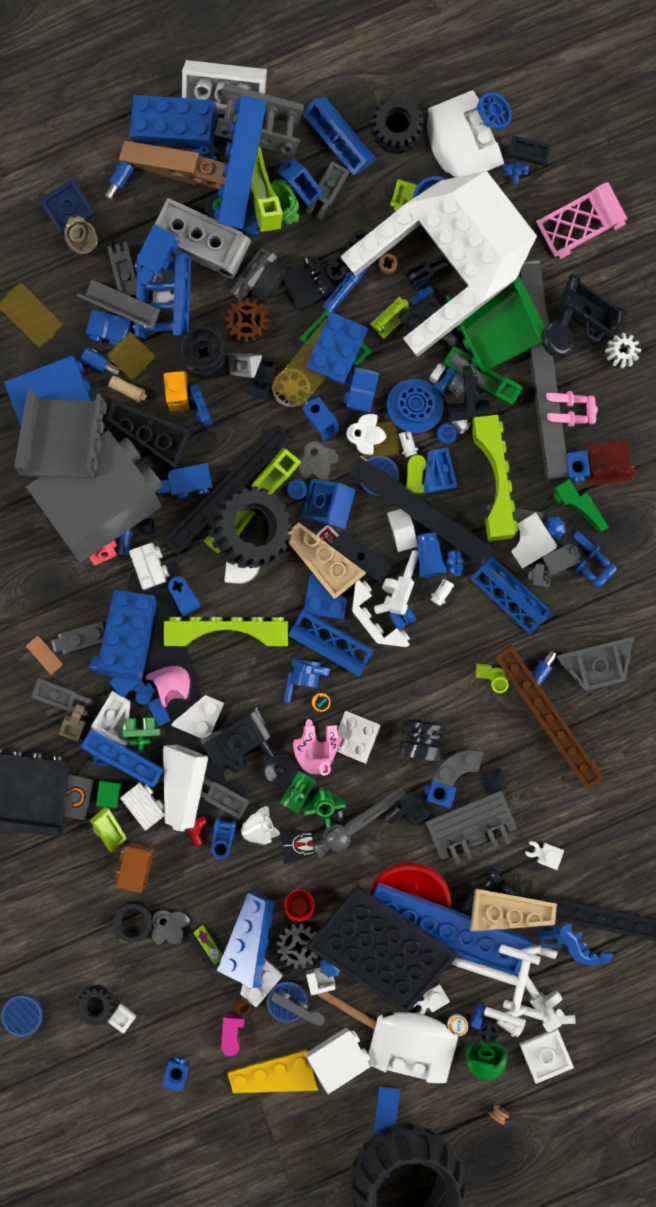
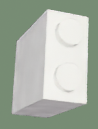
(338, 1059)

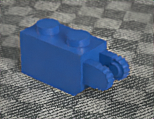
(156, 252)
(187, 481)

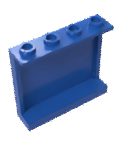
(55, 381)

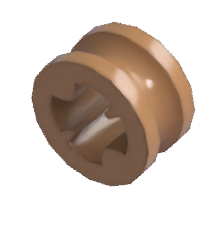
(382, 262)
(499, 1114)

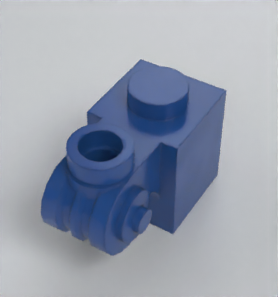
(125, 686)

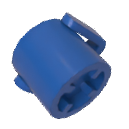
(307, 672)

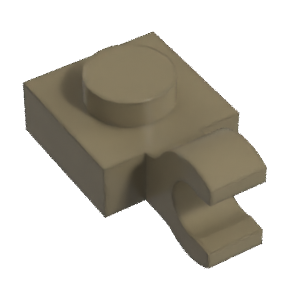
(73, 726)

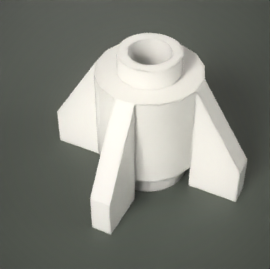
(259, 827)

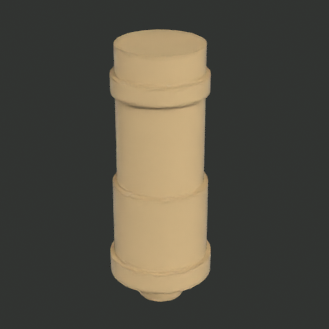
(128, 389)

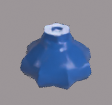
(555, 526)
(328, 969)

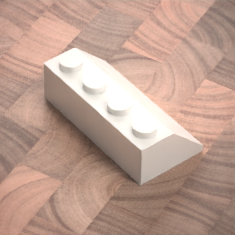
(207, 80)

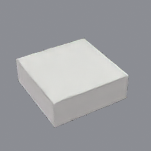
(121, 1018)

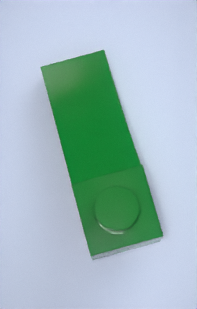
(567, 495)

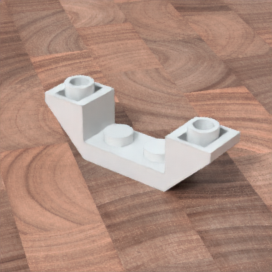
(395, 638)

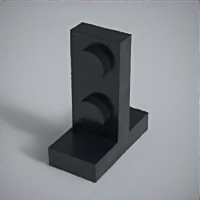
(471, 406)

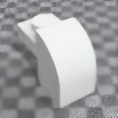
(240, 575)

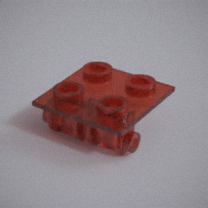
(611, 462)

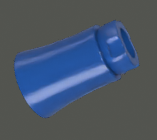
(430, 556)

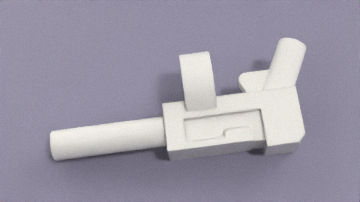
(399, 589)
(550, 1018)

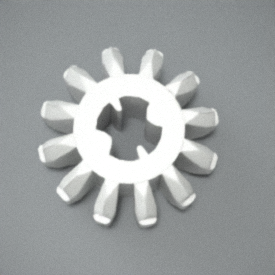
(621, 343)

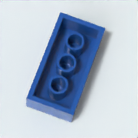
(173, 121)
(127, 635)

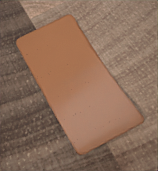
(44, 655)

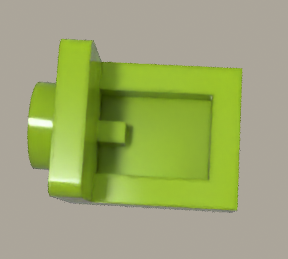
(403, 193)

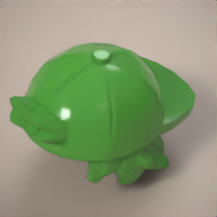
(287, 201)

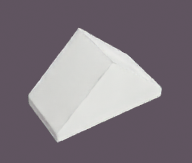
(402, 530)

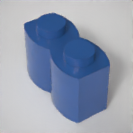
(107, 327)
(362, 390)

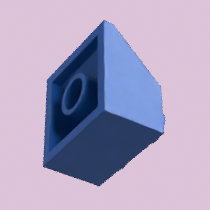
(328, 503)

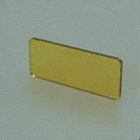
(296, 381)

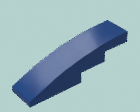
(386, 1109)

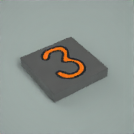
(78, 796)

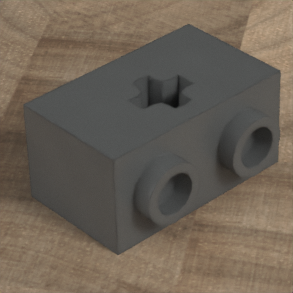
(562, 558)

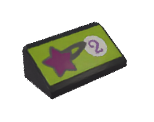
(206, 945)

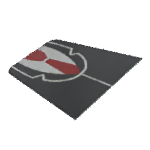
(296, 844)

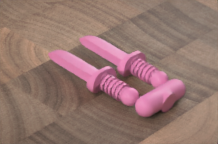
(570, 418)

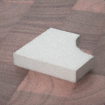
(533, 542)

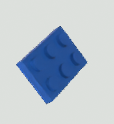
(337, 348)

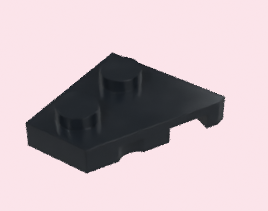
(420, 312)

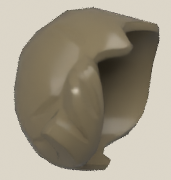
(80, 235)

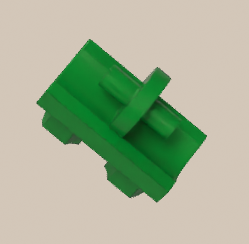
(148, 729)
(298, 791)

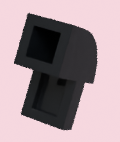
(261, 384)

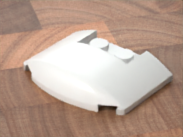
(461, 138)
(413, 1046)

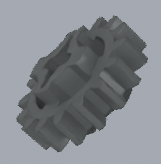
(289, 948)

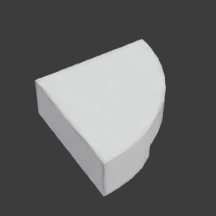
(437, 373)

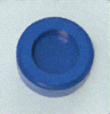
(447, 433)
(297, 489)

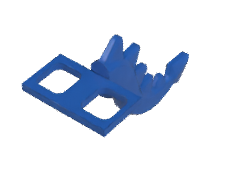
(575, 948)

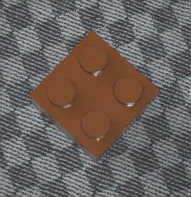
(135, 866)

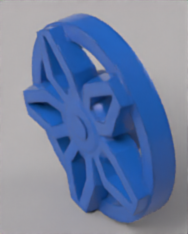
(494, 111)

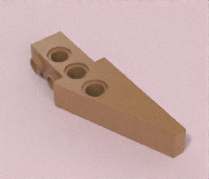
(174, 163)

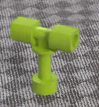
(497, 675)

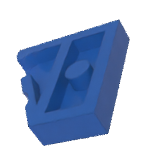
(321, 602)

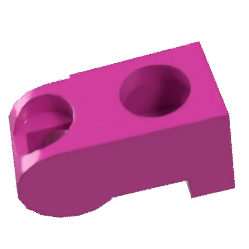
(230, 1039)

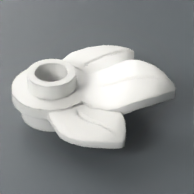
(369, 434)

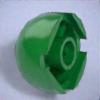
(486, 1060)

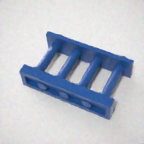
(179, 305)

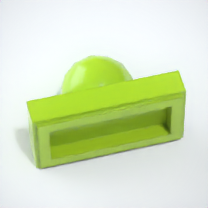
(108, 829)

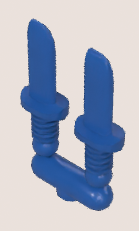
(594, 551)

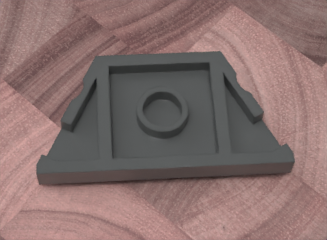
(599, 664)

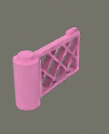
(607, 210)

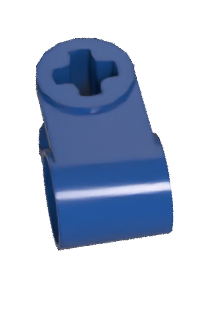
(184, 599)
(223, 836)

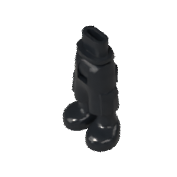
(493, 878)

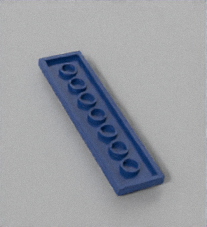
(454, 930)

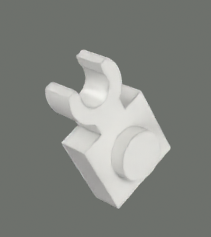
(547, 855)
(433, 999)

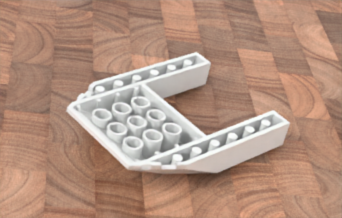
(474, 231)

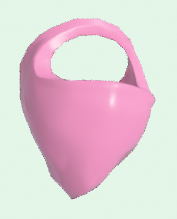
(171, 683)

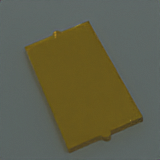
(30, 315)

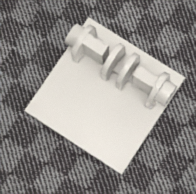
(357, 736)

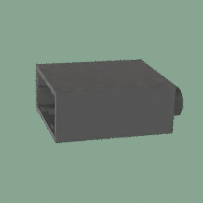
(100, 508)

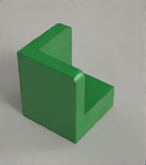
(108, 793)

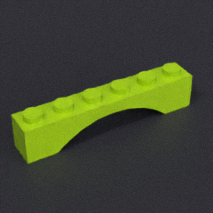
(263, 197)
(488, 438)
(271, 478)
(184, 632)

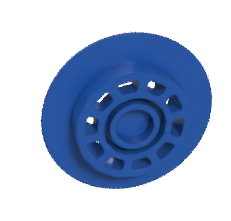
(415, 405)

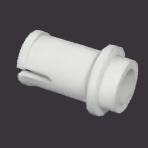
(408, 445)
(442, 592)
(514, 1030)

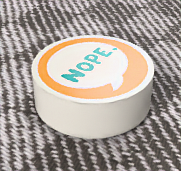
(457, 1024)

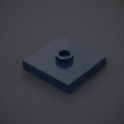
(67, 202)

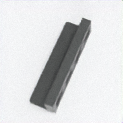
(121, 304)

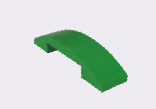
(495, 385)

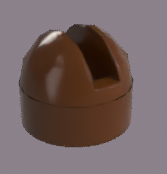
(242, 1005)

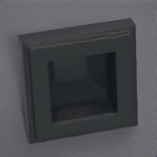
(493, 780)

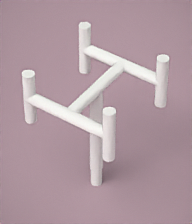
(516, 1009)

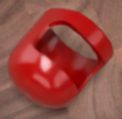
(303, 906)

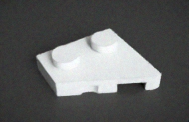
(111, 717)
(200, 718)

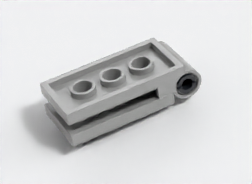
(231, 242)

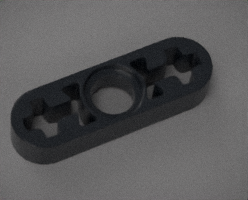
(334, 264)

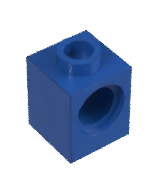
(582, 459)
(448, 796)
(172, 1081)

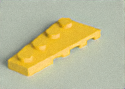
(276, 1074)

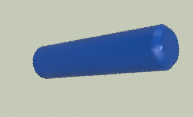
(289, 688)

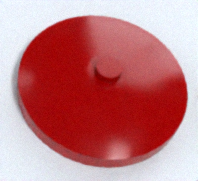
(417, 881)

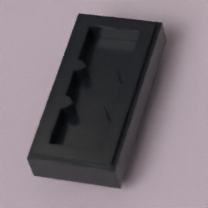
(529, 150)

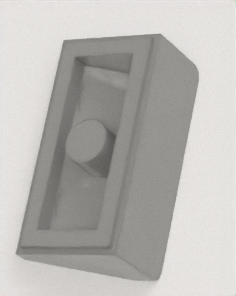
(244, 364)

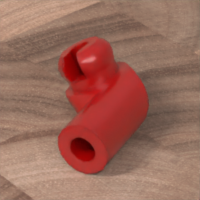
(195, 831)

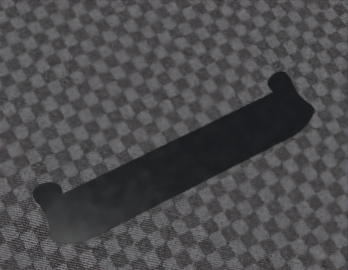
(165, 656)

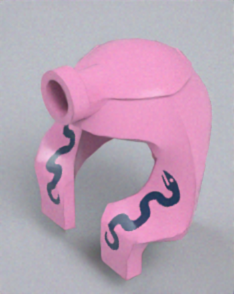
(314, 755)

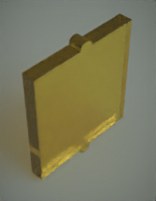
(131, 356)
(390, 444)

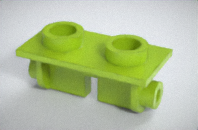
(389, 319)

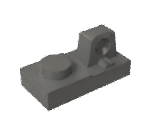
(540, 576)

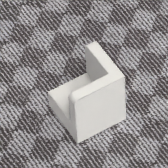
(319, 982)

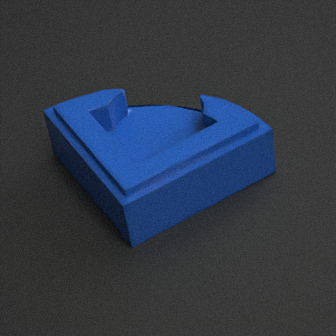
(476, 1020)

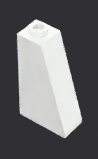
(182, 785)

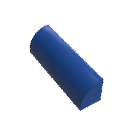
(339, 135)

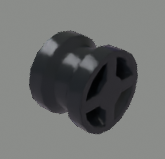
(490, 1034)

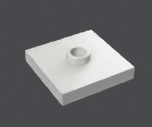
(546, 1055)

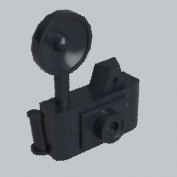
(586, 309)
(239, 737)

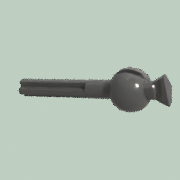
(338, 836)

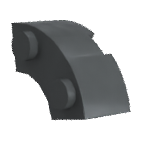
(457, 764)

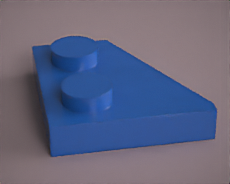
(197, 398)
(439, 471)

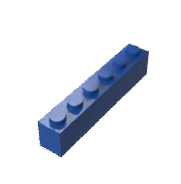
(241, 161)

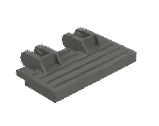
(470, 823)

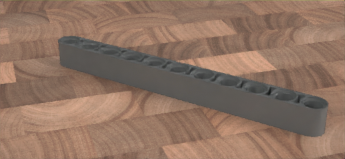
(544, 380)

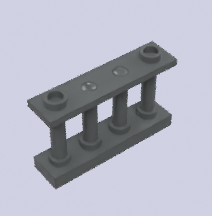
(275, 108)

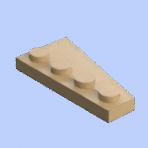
(324, 561)
(505, 911)

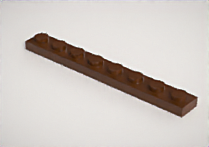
(548, 717)

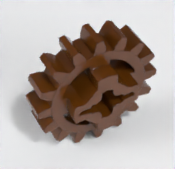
(241, 326)

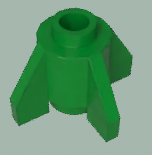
(324, 804)

